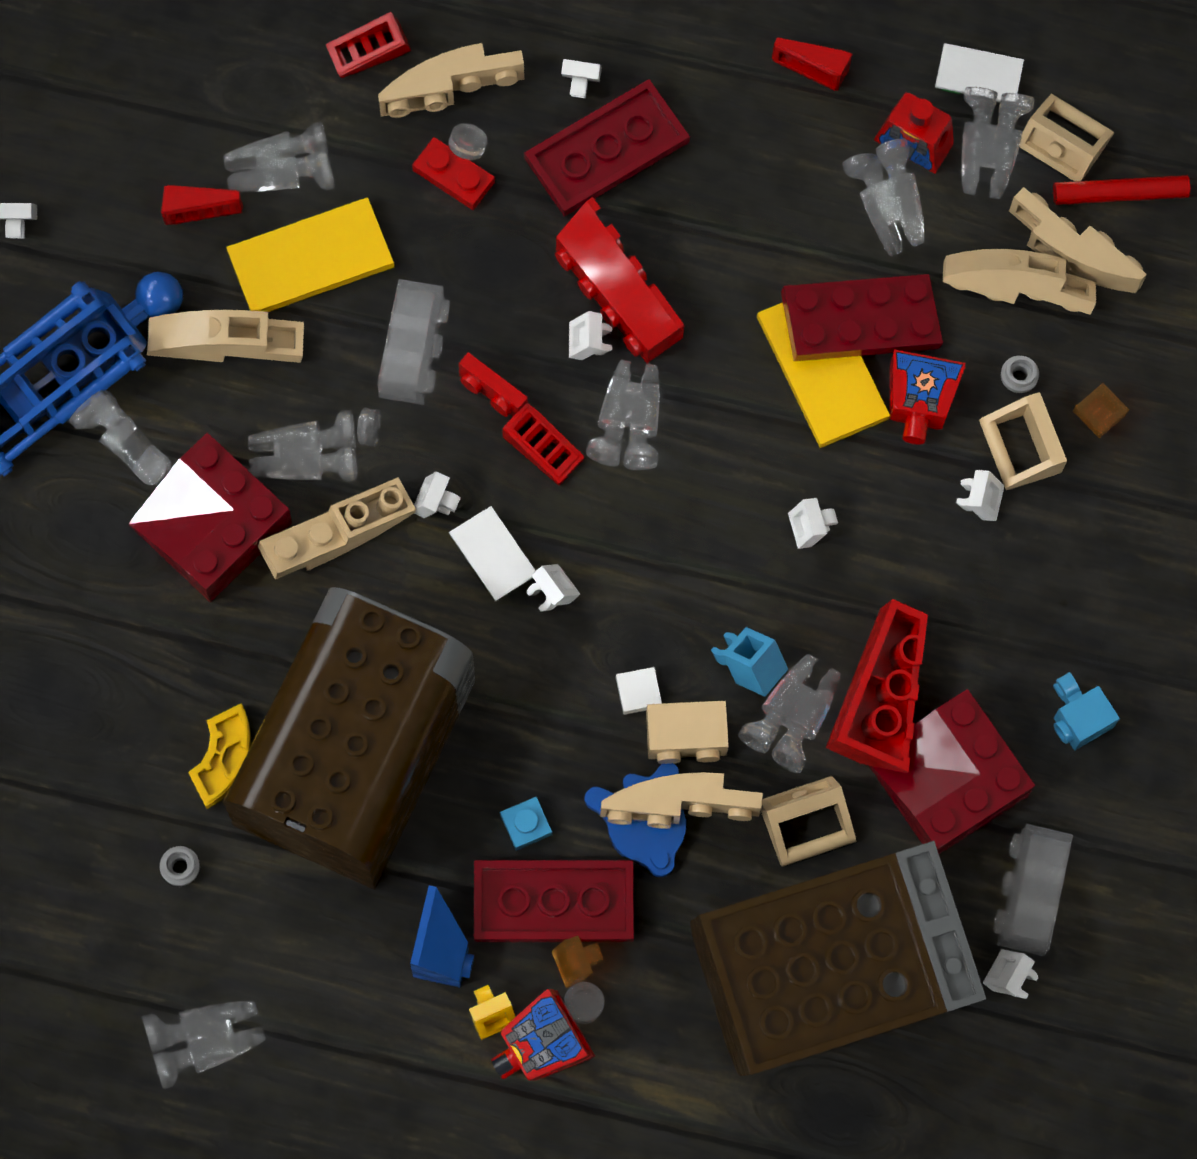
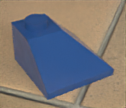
(440, 944)

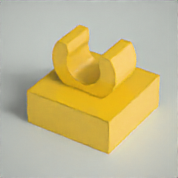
(491, 1012)

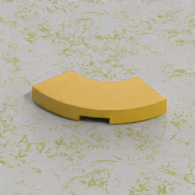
(226, 752)

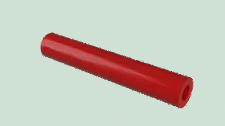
(1121, 190)

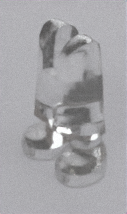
(991, 144)
(275, 162)
(891, 199)
(629, 406)
(123, 437)
(299, 450)
(795, 708)
(207, 1036)

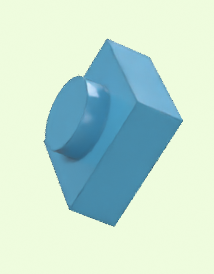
(526, 823)

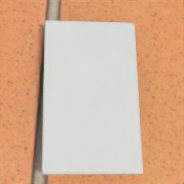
(970, 67)
(493, 553)

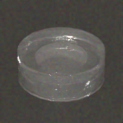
(467, 141)
(369, 426)
(584, 1002)

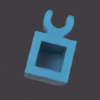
(752, 660)
(1084, 715)

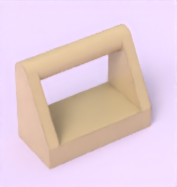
(1059, 146)
(1042, 434)
(801, 802)

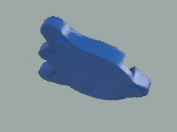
(637, 841)

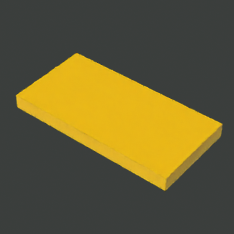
(310, 256)
(832, 392)

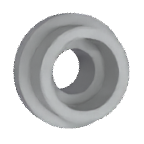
(1023, 364)
(176, 854)

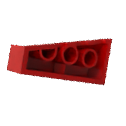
(617, 284)
(881, 699)

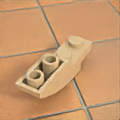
(434, 80)
(1086, 255)
(1007, 272)
(222, 333)
(338, 530)
(663, 798)

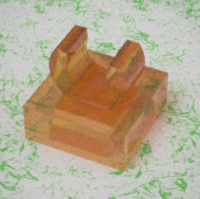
(1101, 410)
(575, 961)

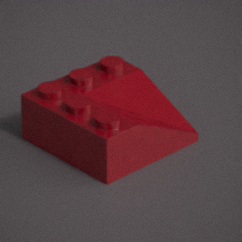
(209, 517)
(956, 774)

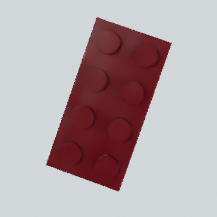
(606, 147)
(861, 317)
(553, 900)

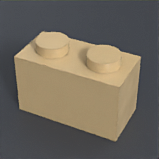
(687, 731)

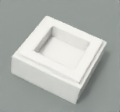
(638, 690)

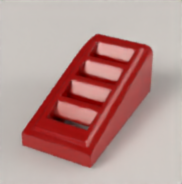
(373, 57)
(815, 62)
(191, 204)
(540, 423)

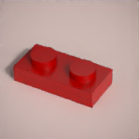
(453, 174)
(482, 379)

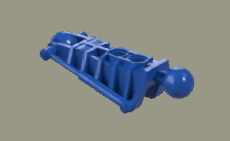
(98, 312)

